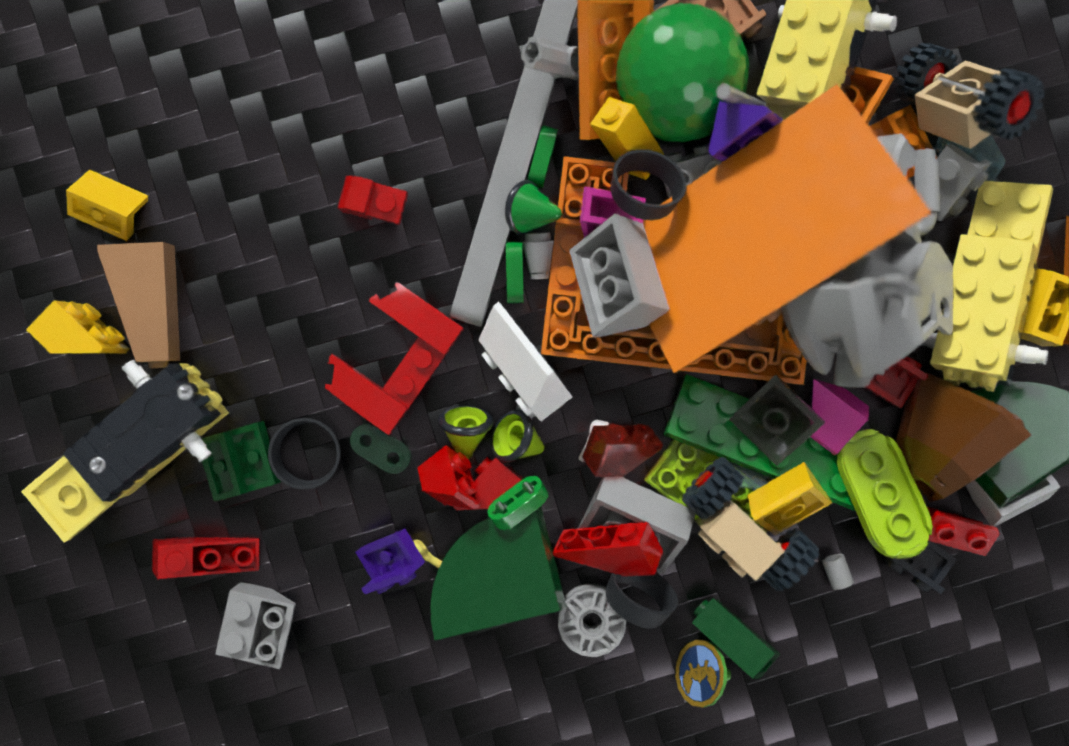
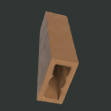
(146, 298)

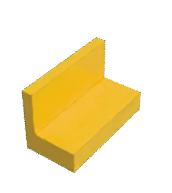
(104, 204)

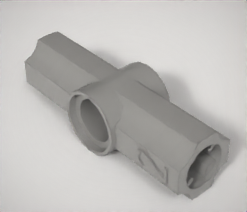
(551, 58)

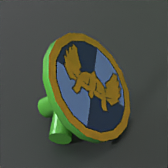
(701, 673)

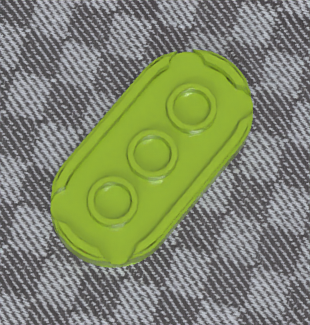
(884, 495)

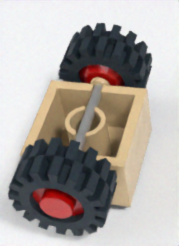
(966, 99)
(744, 542)

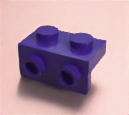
(390, 561)

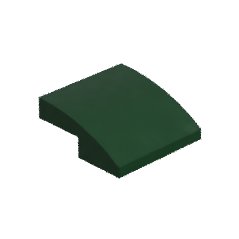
(238, 461)

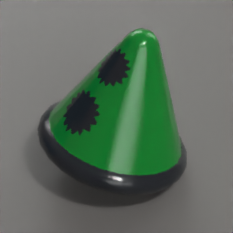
(529, 208)

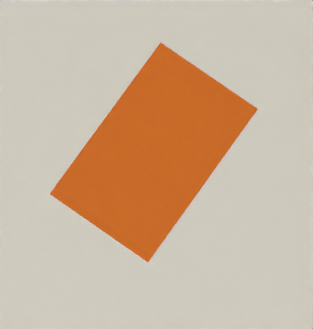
(775, 224)

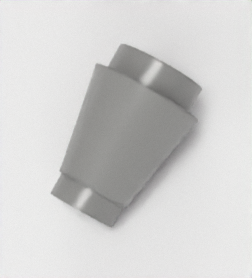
(538, 254)

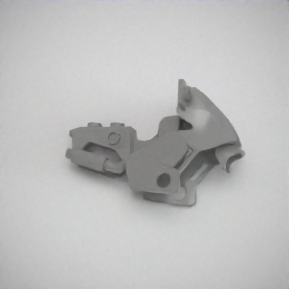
(860, 305)

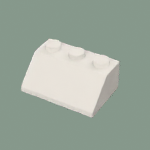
(521, 365)

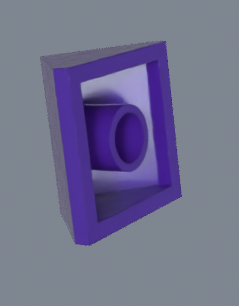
(738, 126)

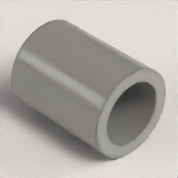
(838, 571)

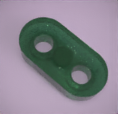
(380, 448)

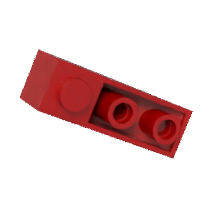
(619, 549)
(203, 556)

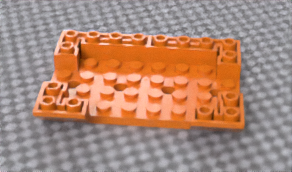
(751, 354)

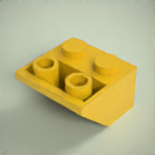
(1048, 309)
(75, 330)

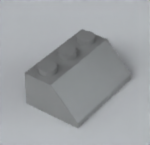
(618, 277)
(625, 502)

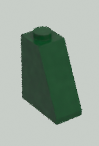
(735, 638)

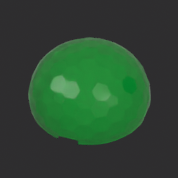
(675, 67)

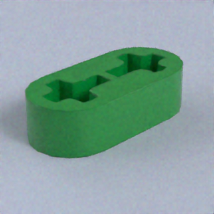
(543, 155)
(514, 272)
(518, 503)

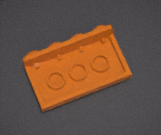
(601, 34)

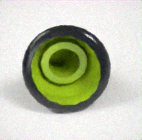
(465, 427)
(515, 437)

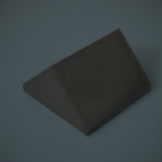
(776, 420)

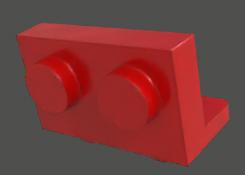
(897, 381)
(962, 532)

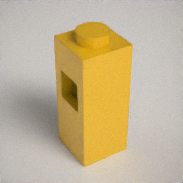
(623, 131)

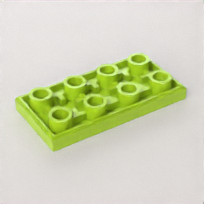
(678, 469)

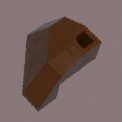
(953, 436)

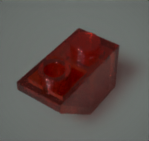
(619, 448)

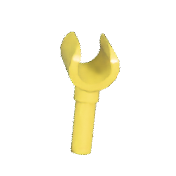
(426, 554)

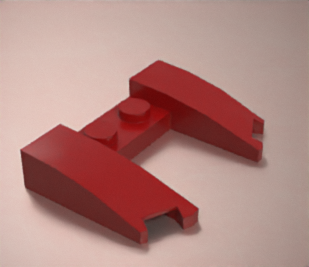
(389, 404)

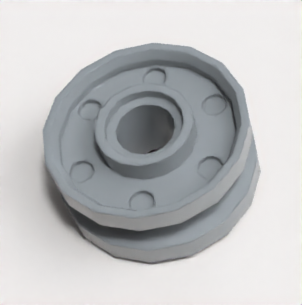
(586, 639)

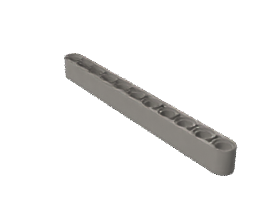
(510, 168)

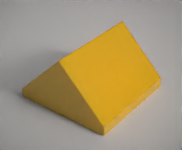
(787, 499)

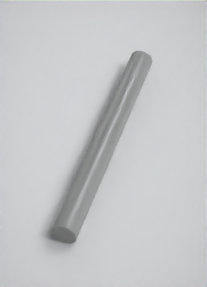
(735, 96)

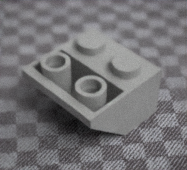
(256, 625)

